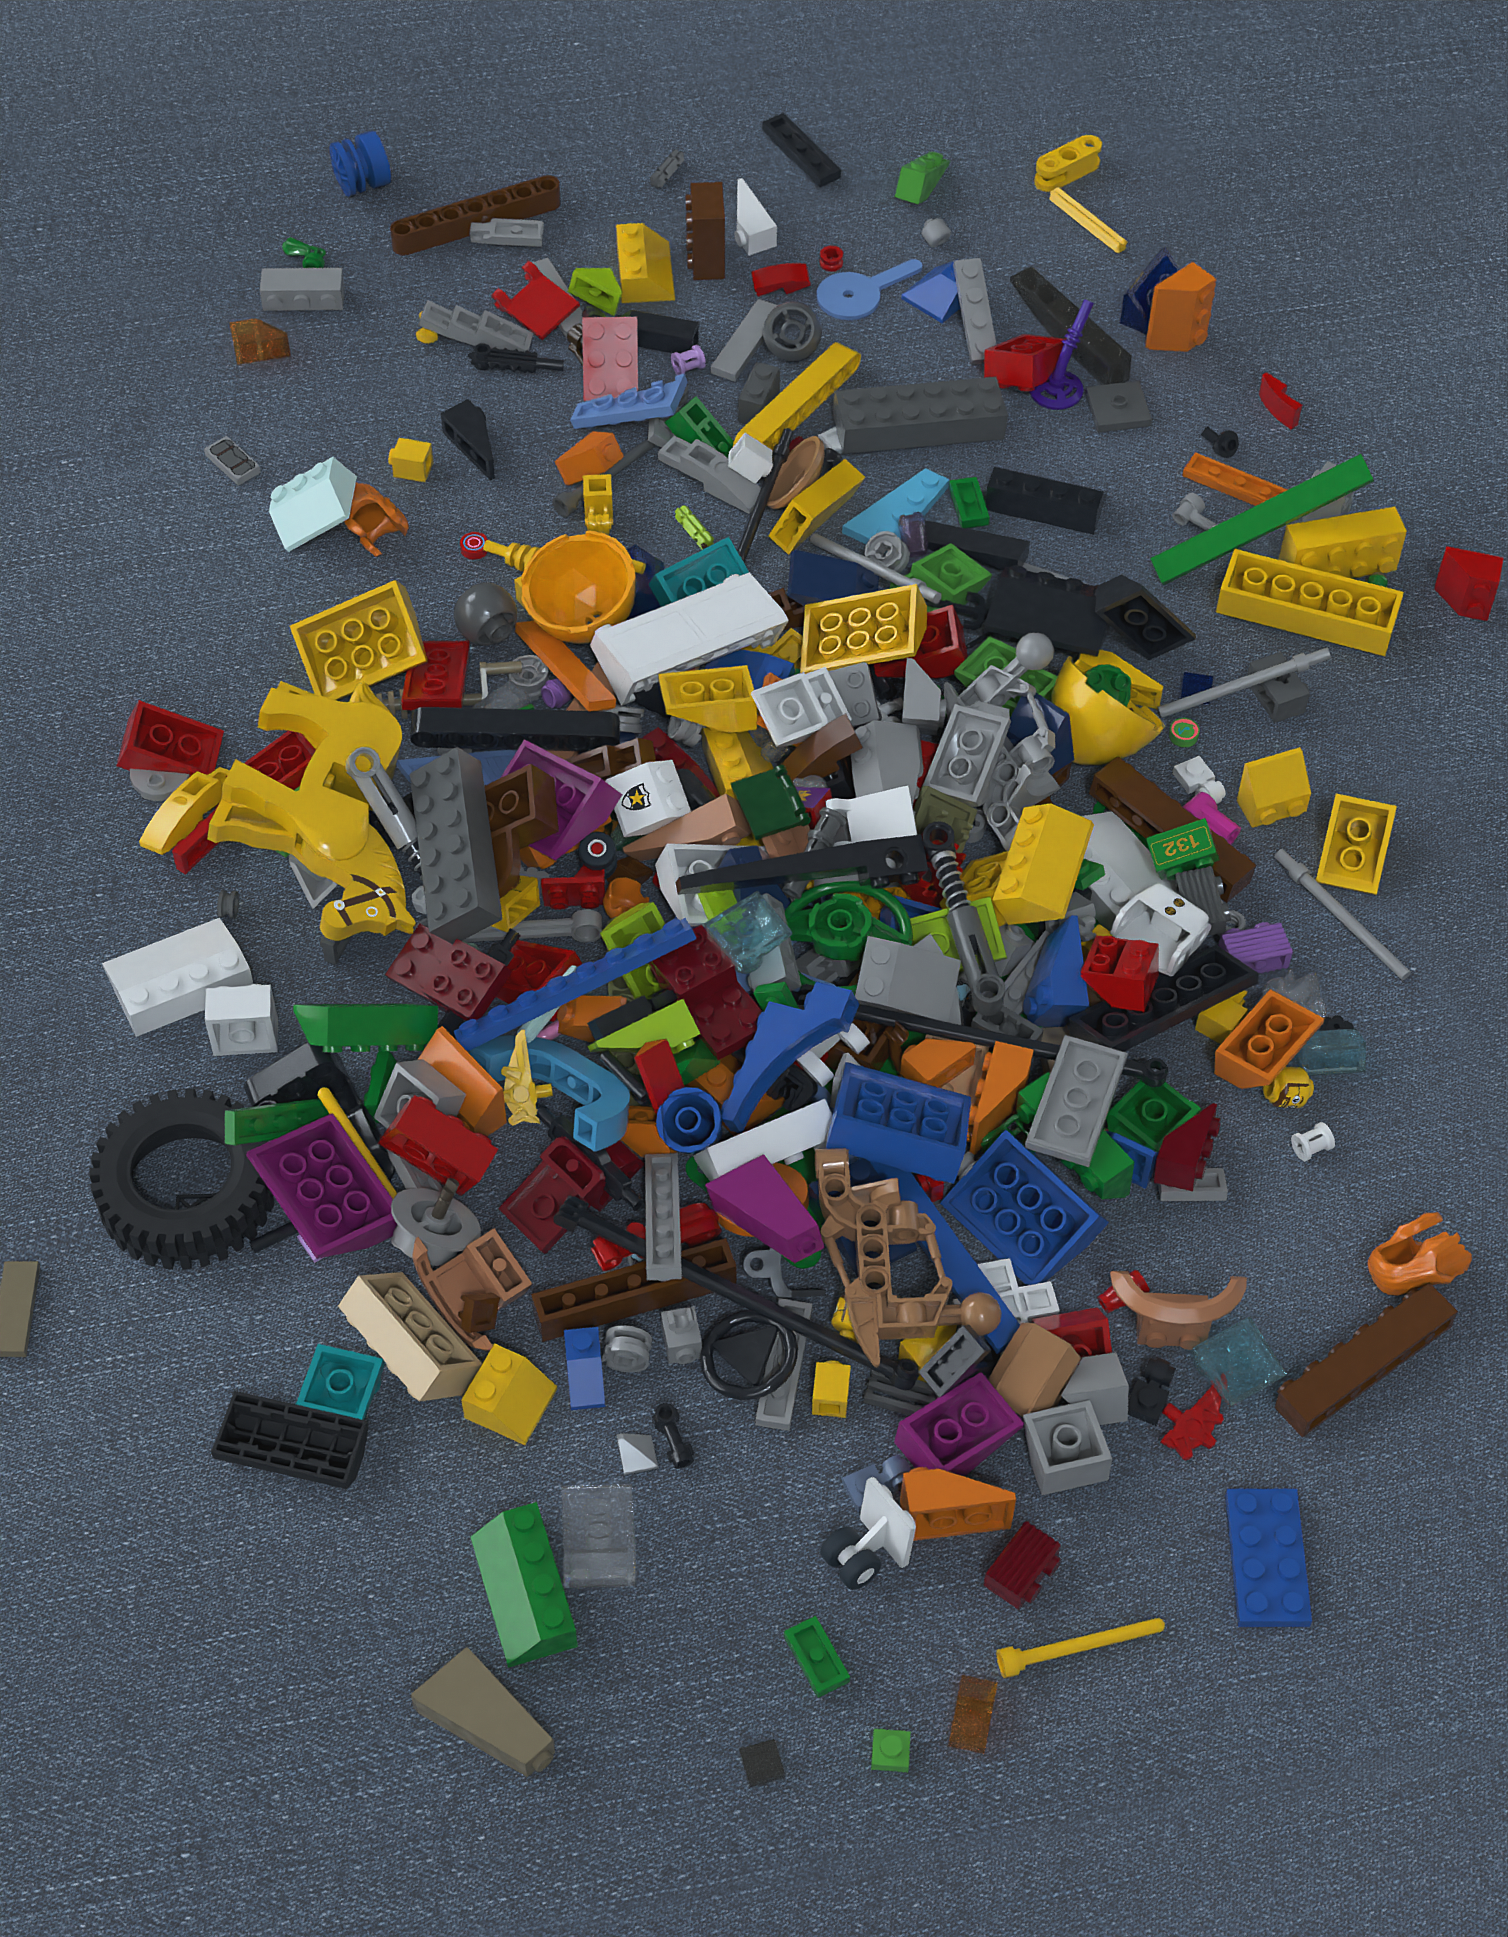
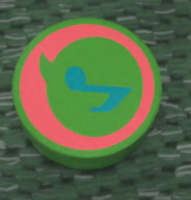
(1184, 732)

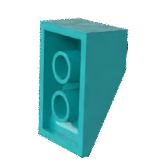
(697, 572)

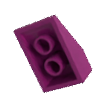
(958, 1428)

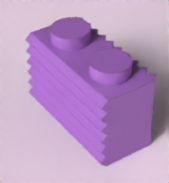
(1259, 947)

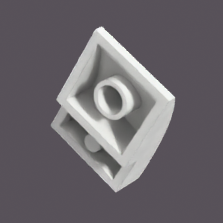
(799, 706)

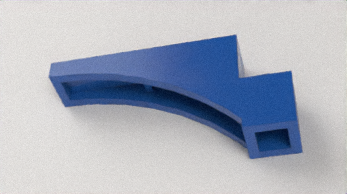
(780, 1040)

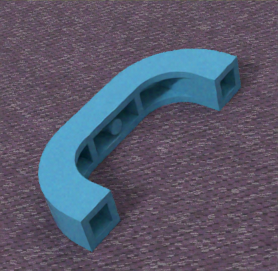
(603, 1094)

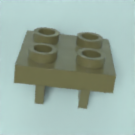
(937, 806)

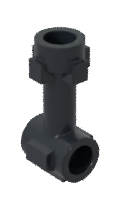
(665, 1422)

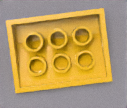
(863, 629)
(360, 641)

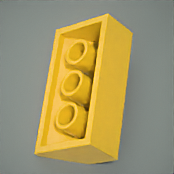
(731, 757)
(1042, 864)

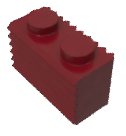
(1023, 1565)

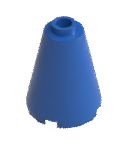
(689, 1121)

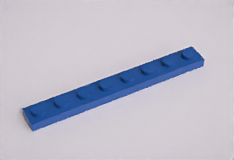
(584, 979)

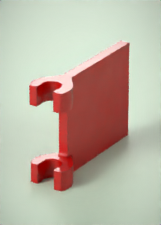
(539, 304)

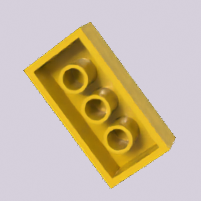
(1347, 543)

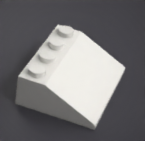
(683, 860)
(1126, 866)
(172, 975)

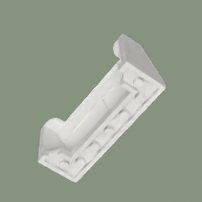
(687, 634)

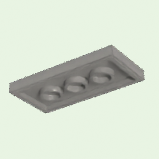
(1076, 1100)

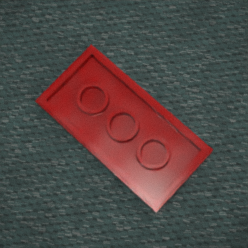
(440, 679)

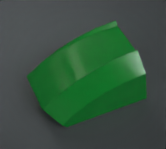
(1150, 1114)

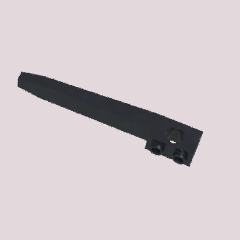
(859, 858)

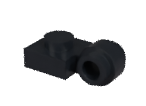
(1149, 1398)

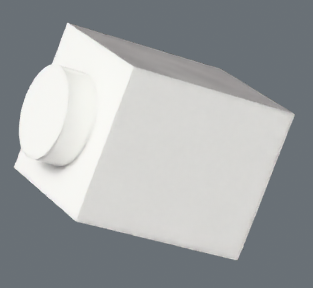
(750, 458)

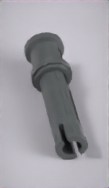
(819, 838)

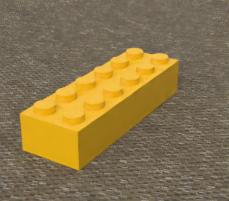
(1309, 602)

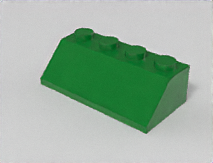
(367, 1025)
(1110, 1166)
(523, 1586)

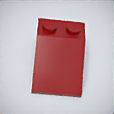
(1023, 361)
(939, 651)
(168, 742)
(534, 967)

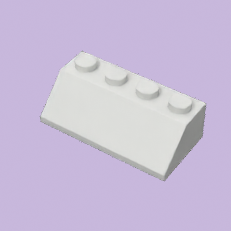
(777, 1140)

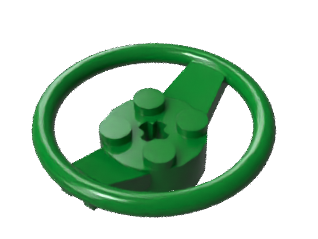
(823, 922)

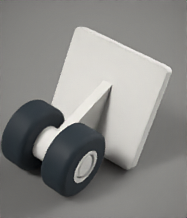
(887, 1527)

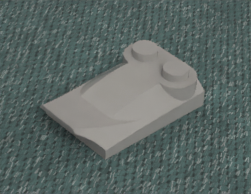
(969, 752)

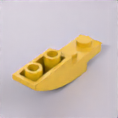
(183, 810)

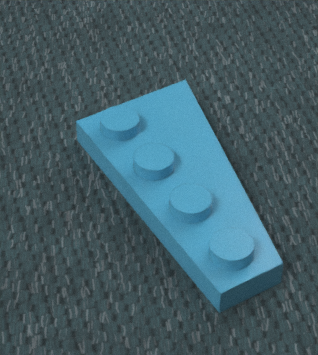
(912, 496)

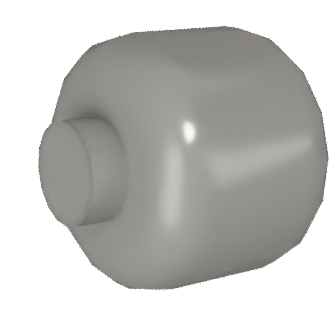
(935, 232)

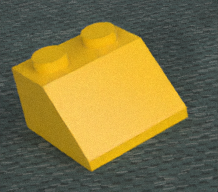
(1274, 788)
(508, 1395)

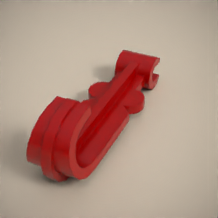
(697, 1227)

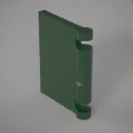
(770, 802)

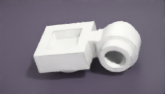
(1197, 778)

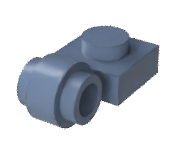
(891, 1476)

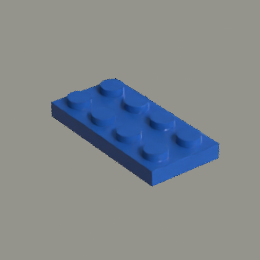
(1268, 1558)

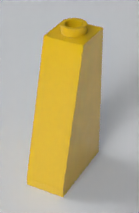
(816, 505)

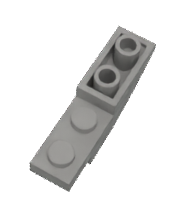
(712, 469)

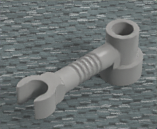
(1190, 510)

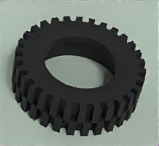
(180, 1233)

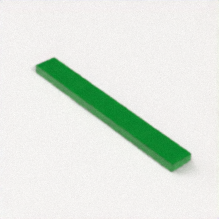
(1262, 519)

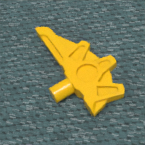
(519, 1088)

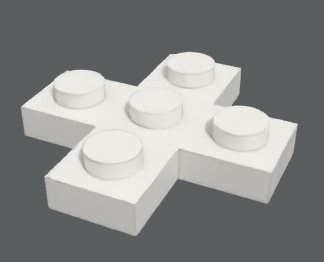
(1023, 1302)

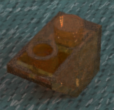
(258, 341)

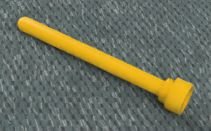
(333, 1107)
(1013, 1660)

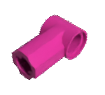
(1203, 807)

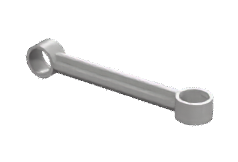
(582, 926)

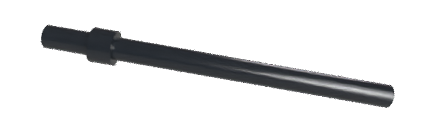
(779, 456)

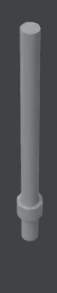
(878, 569)
(1299, 663)
(1301, 875)

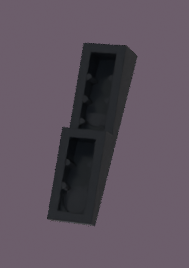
(982, 546)

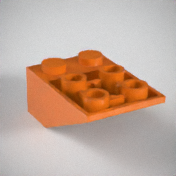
(997, 1090)

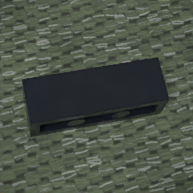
(620, 1018)

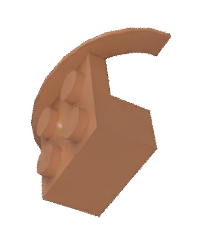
(480, 1269)
(1175, 1318)

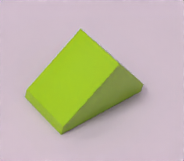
(596, 287)

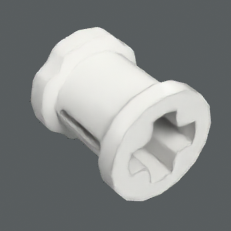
(1313, 1141)

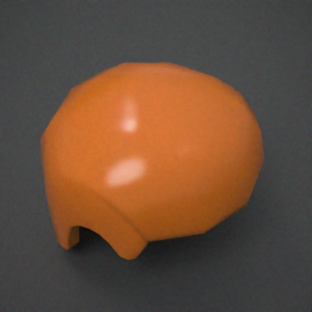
(621, 896)

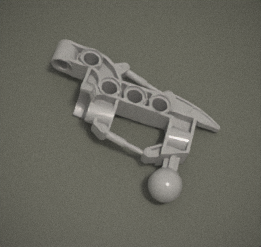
(1031, 756)

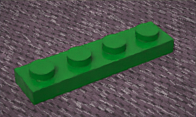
(270, 1121)

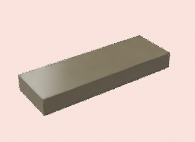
(17, 1306)

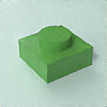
(890, 1750)

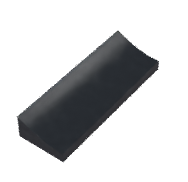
(1191, 990)

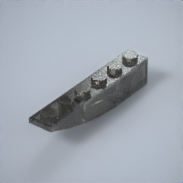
(1096, 351)

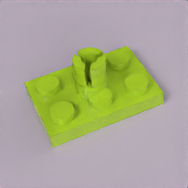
(937, 925)

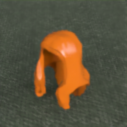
(373, 516)
(1411, 1264)

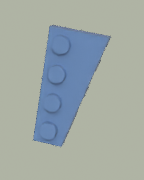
(655, 402)

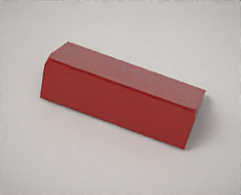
(658, 1071)

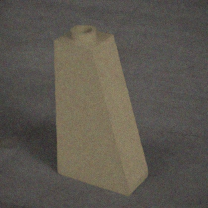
(484, 1713)

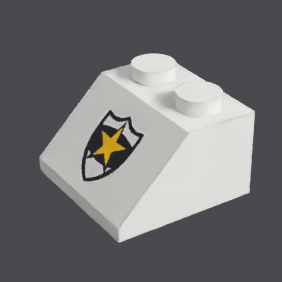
(649, 797)

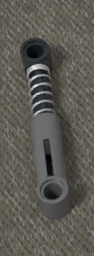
(964, 922)

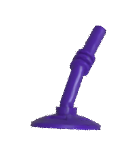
(1057, 379)

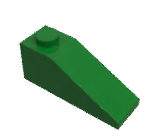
(696, 422)

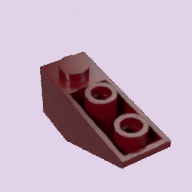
(1184, 1149)

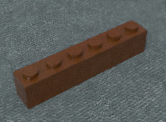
(1153, 812)
(624, 1293)
(1364, 1359)

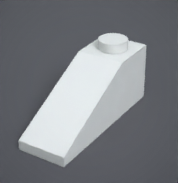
(754, 225)

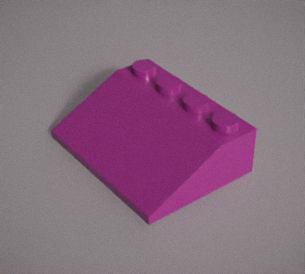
(581, 798)
(326, 1188)

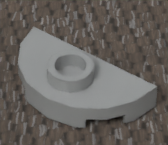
(156, 784)

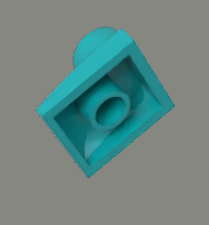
(341, 1381)

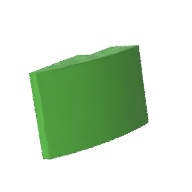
(950, 574)
(1000, 655)

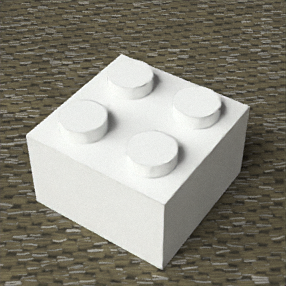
(241, 1020)

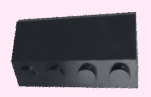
(1044, 500)

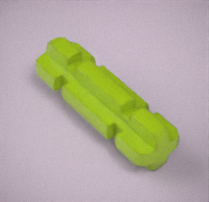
(693, 526)

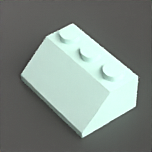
(312, 502)

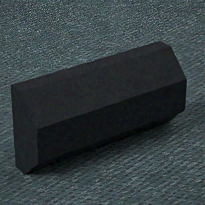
(291, 1440)

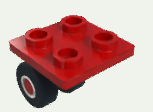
(587, 887)

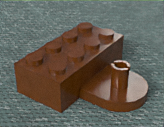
(519, 813)

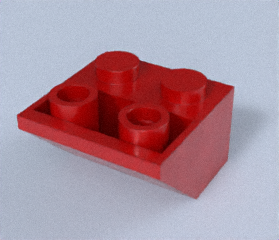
(1122, 971)

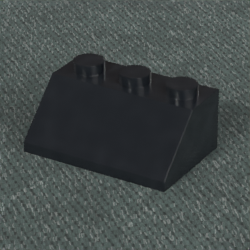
(1140, 617)

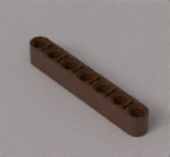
(455, 220)

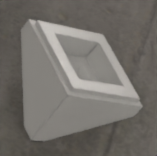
(636, 1453)

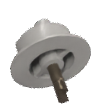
(436, 1219)

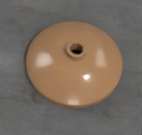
(798, 472)

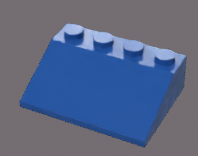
(900, 1123)
(1023, 1210)

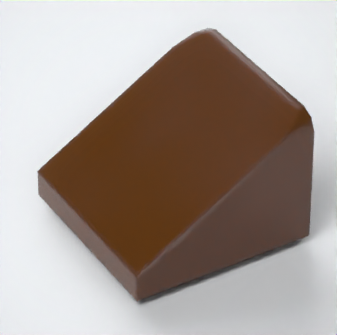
(631, 869)

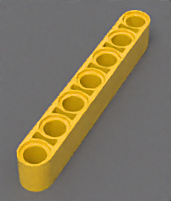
(803, 395)

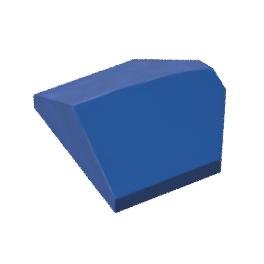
(1142, 1155)

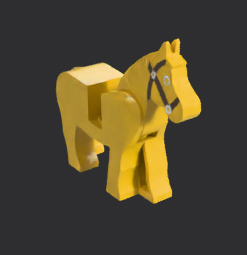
(328, 816)

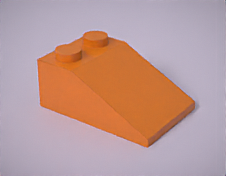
(954, 1504)

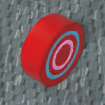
(472, 545)

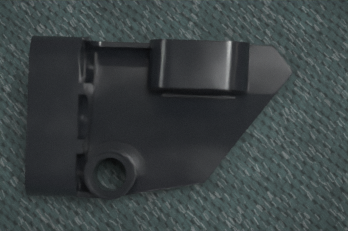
(300, 1078)

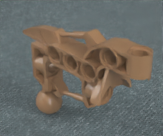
(878, 1313)

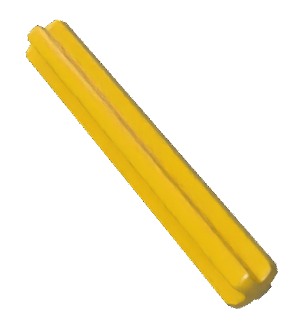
(1088, 220)

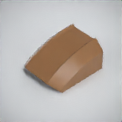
(1034, 1369)

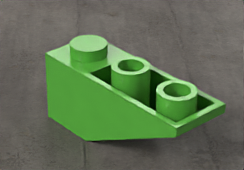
(920, 177)

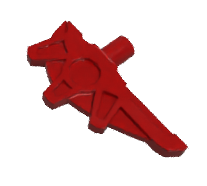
(1194, 1425)

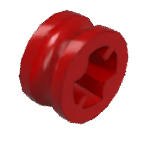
(831, 264)

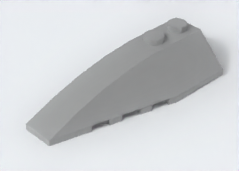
(888, 760)

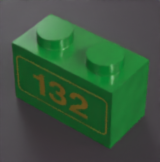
(1183, 849)

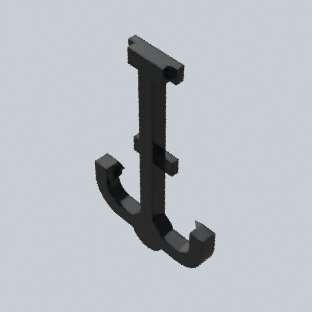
(979, 612)

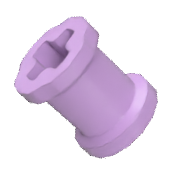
(697, 360)

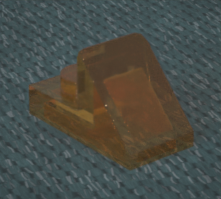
(972, 1714)

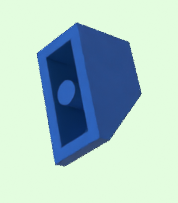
(584, 1368)

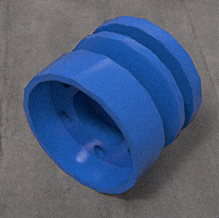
(362, 162)

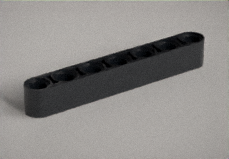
(509, 727)

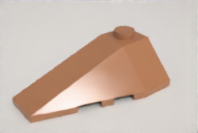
(711, 824)

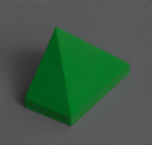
(695, 1061)

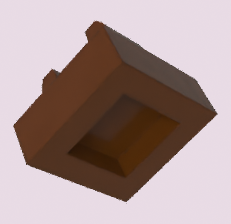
(479, 1312)

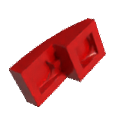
(786, 276)
(1278, 403)

